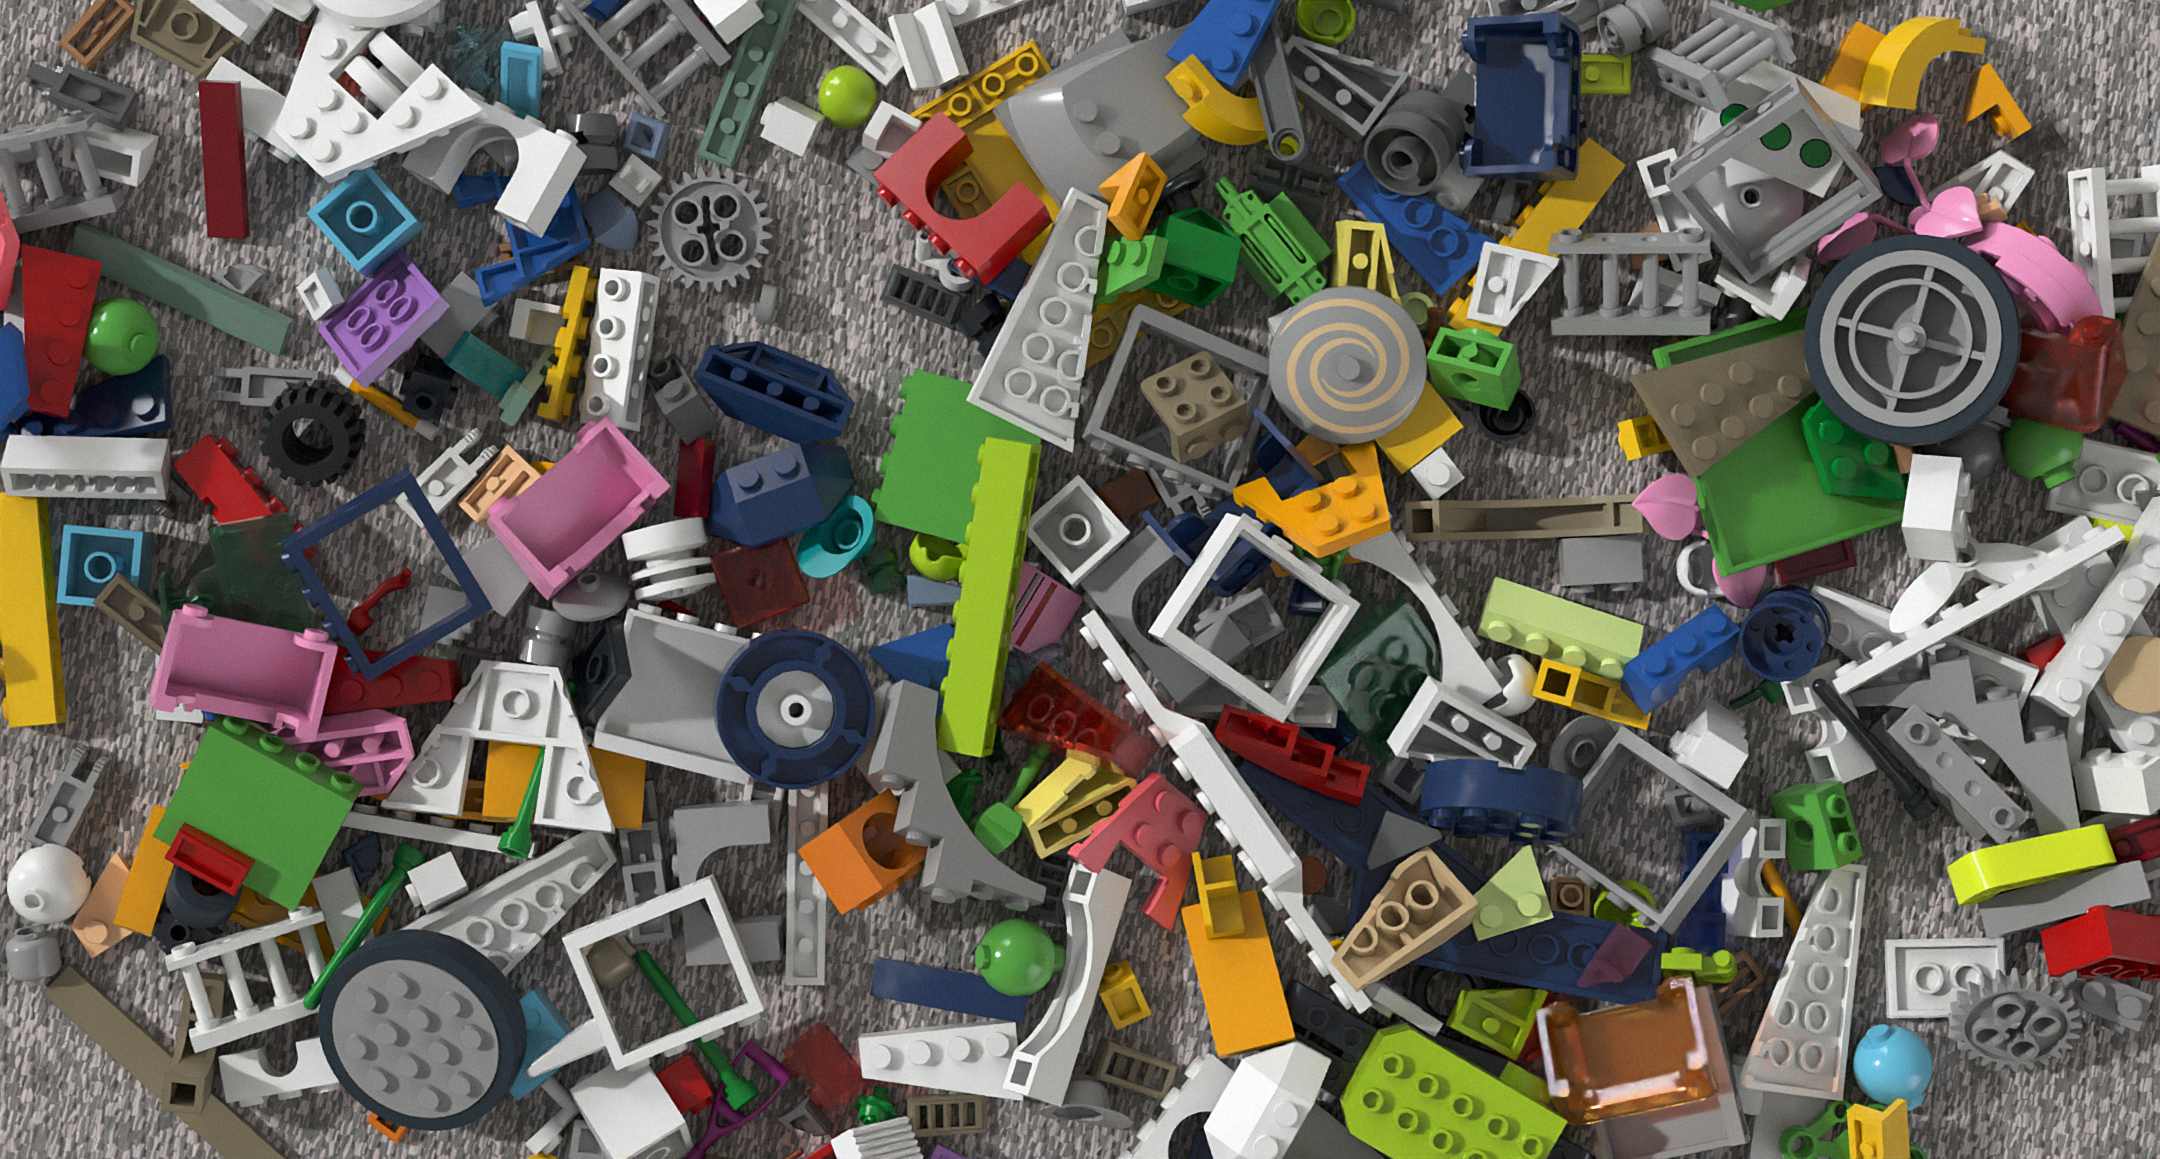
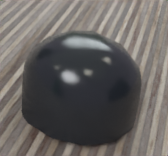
(1511, 424)

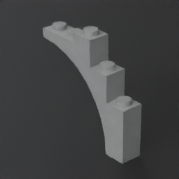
(1948, 692)
(926, 814)

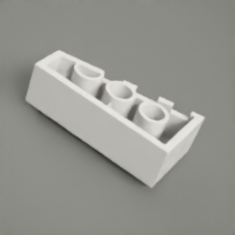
(945, 1057)

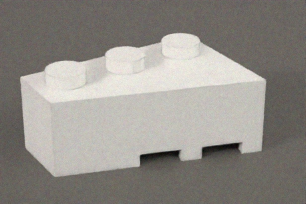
(1452, 726)
(1711, 744)

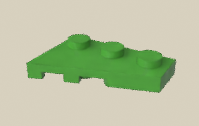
(1127, 266)

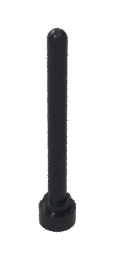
(1918, 801)

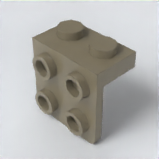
(1196, 406)

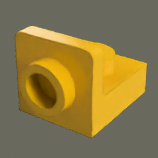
(1122, 995)

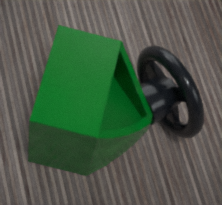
(1199, 249)

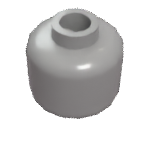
(33, 955)

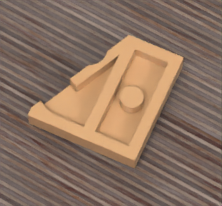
(506, 475)
(96, 917)

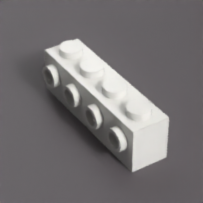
(619, 348)

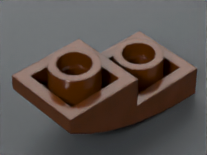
(1128, 493)

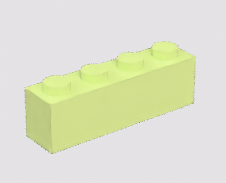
(1559, 629)

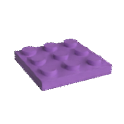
(383, 318)

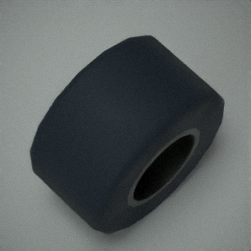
(194, 908)

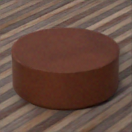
(1313, 874)

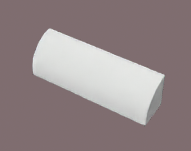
(86, 467)

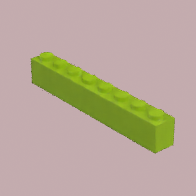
(988, 596)

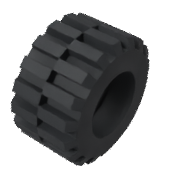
(299, 459)

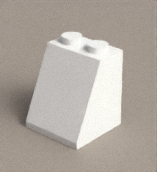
(631, 1114)

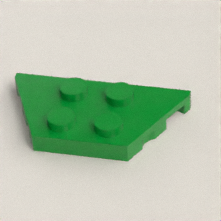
(1848, 460)

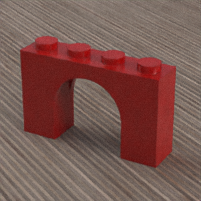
(978, 244)

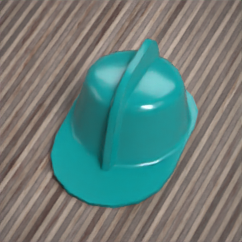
(842, 539)

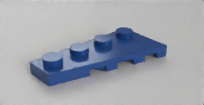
(1225, 37)
(1421, 230)

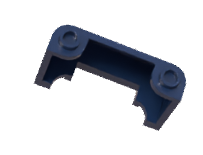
(1524, 97)

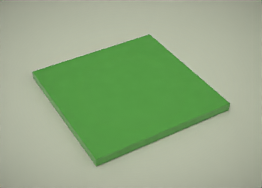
(1767, 493)

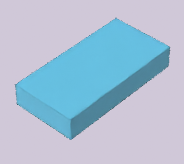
(521, 78)

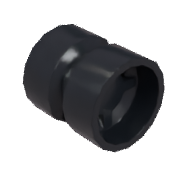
(973, 323)

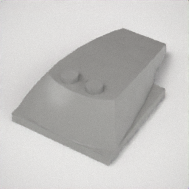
(1102, 113)

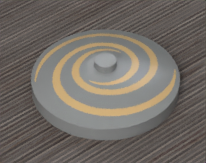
(1347, 364)

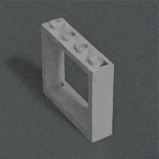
(1739, 134)
(1194, 341)
(1596, 784)

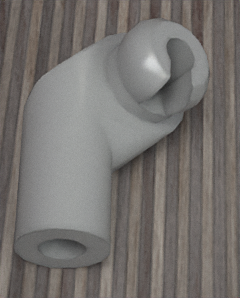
(1735, 316)

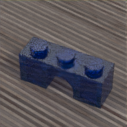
(1706, 922)

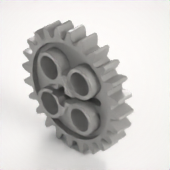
(744, 224)
(2015, 1019)

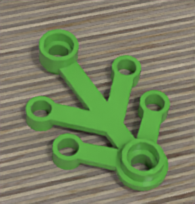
(1835, 1149)

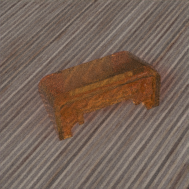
(1628, 1055)

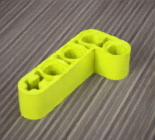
(2029, 862)

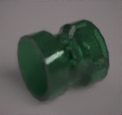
(883, 571)

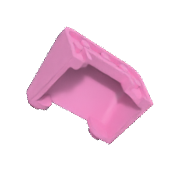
(577, 507)
(244, 670)

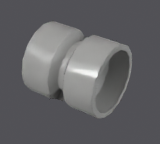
(1632, 24)
(547, 638)

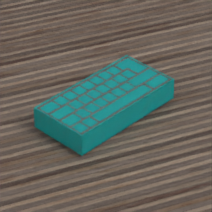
(484, 365)

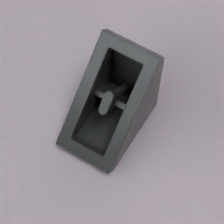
(1397, 838)

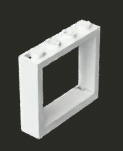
(1313, 650)
(706, 1029)

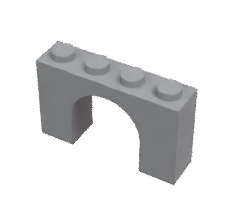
(1116, 591)
(698, 833)

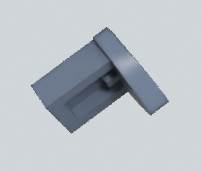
(611, 221)

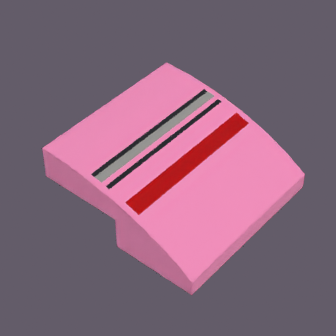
(1041, 610)

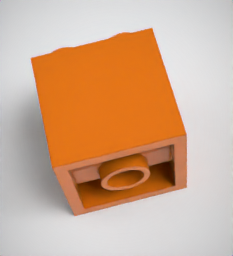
(863, 855)

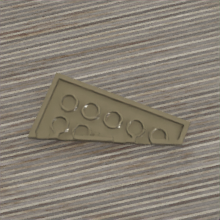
(1724, 398)

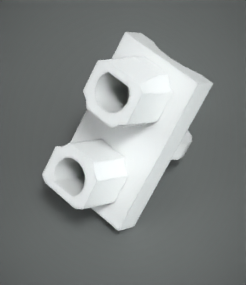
(534, 23)

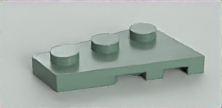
(520, 395)

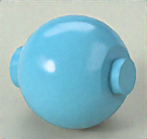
(1892, 1065)

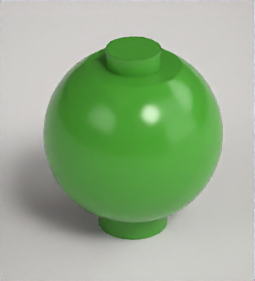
(120, 336)
(2042, 451)
(1018, 957)

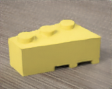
(1362, 258)
(1070, 805)

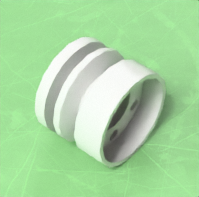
(669, 559)

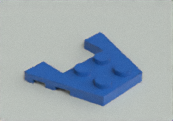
(532, 255)

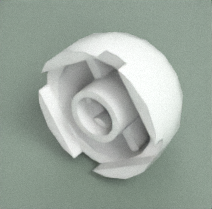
(48, 884)

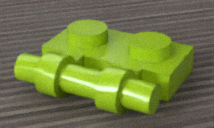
(1703, 970)

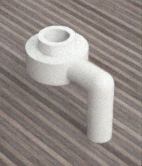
(941, 263)
(548, 1136)

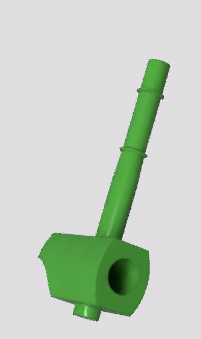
(999, 823)

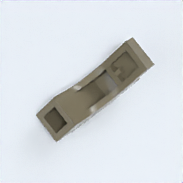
(192, 1074)

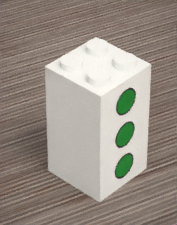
(1796, 147)

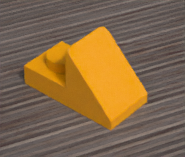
(1990, 94)
(1133, 195)

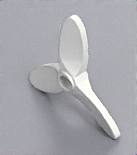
(1941, 580)

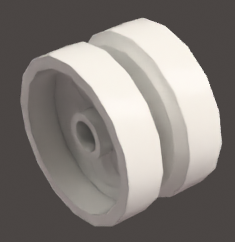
(392, 79)

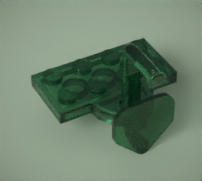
(247, 577)

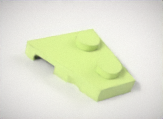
(1511, 898)

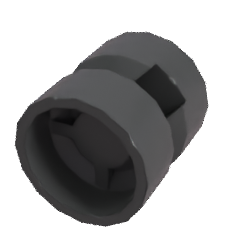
(595, 138)

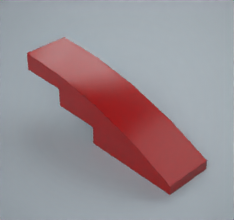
(1291, 756)

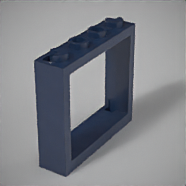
(317, 595)

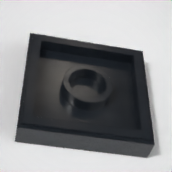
(601, 669)

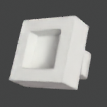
(636, 181)

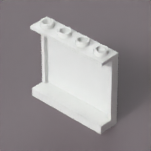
(669, 699)

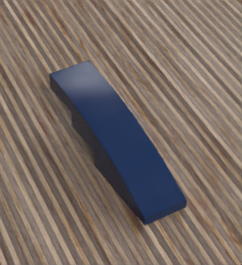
(944, 989)

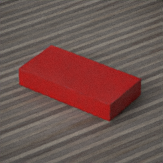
(209, 859)

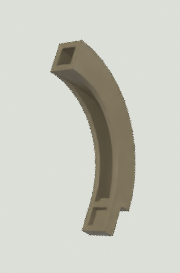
(1523, 519)

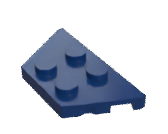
(918, 658)

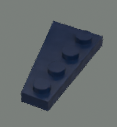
(114, 408)

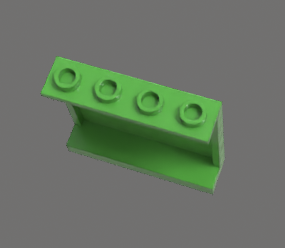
(936, 457)
(264, 804)

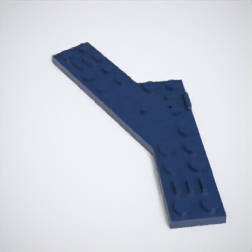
(1538, 955)

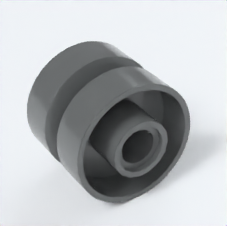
(1414, 142)

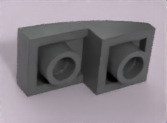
(1507, 201)

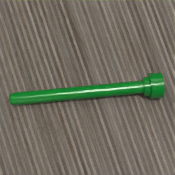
(517, 840)
(405, 860)
(739, 1090)

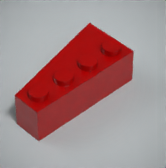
(56, 318)

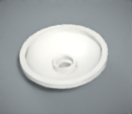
(1775, 208)

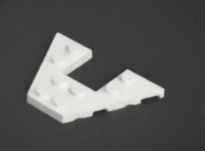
(337, 131)
(515, 707)

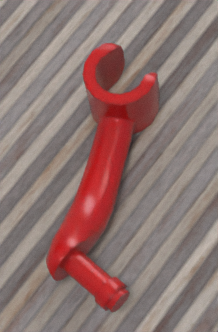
(359, 619)

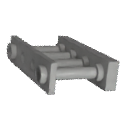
(680, 21)
(1716, 56)
(58, 206)
(1612, 316)
(1948, 773)

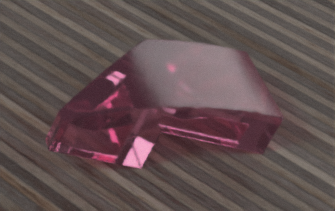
(1616, 956)

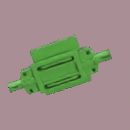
(1277, 243)

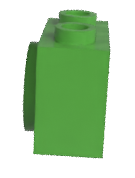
(1474, 367)
(1817, 826)

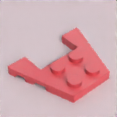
(1160, 830)

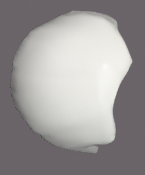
(1696, 571)
(1517, 686)

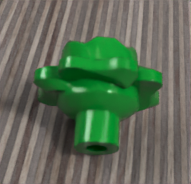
(874, 1107)

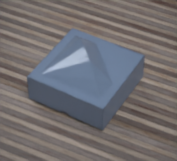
(647, 136)

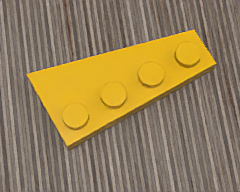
(567, 345)

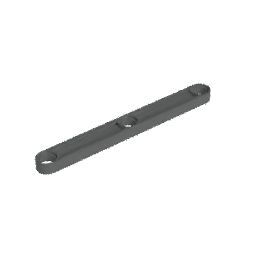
(1278, 94)

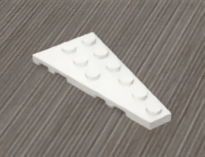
(1863, 626)
(1808, 1018)

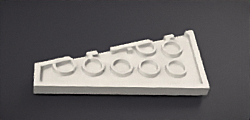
(1044, 342)
(521, 905)

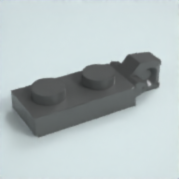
(84, 92)

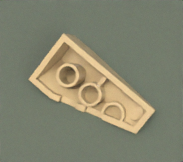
(1407, 919)

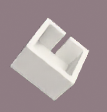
(1936, 508)

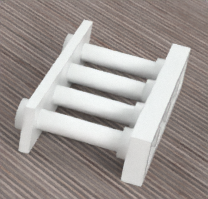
(2092, 228)
(248, 1016)

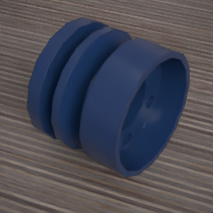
(1778, 653)

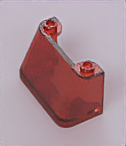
(2069, 378)

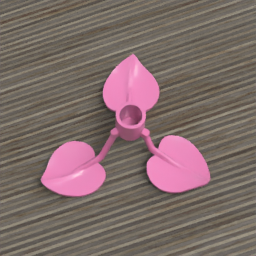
(1949, 215)
(1674, 513)

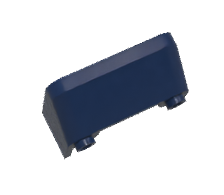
(1188, 534)

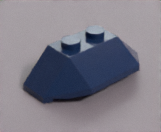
(775, 391)
(779, 494)

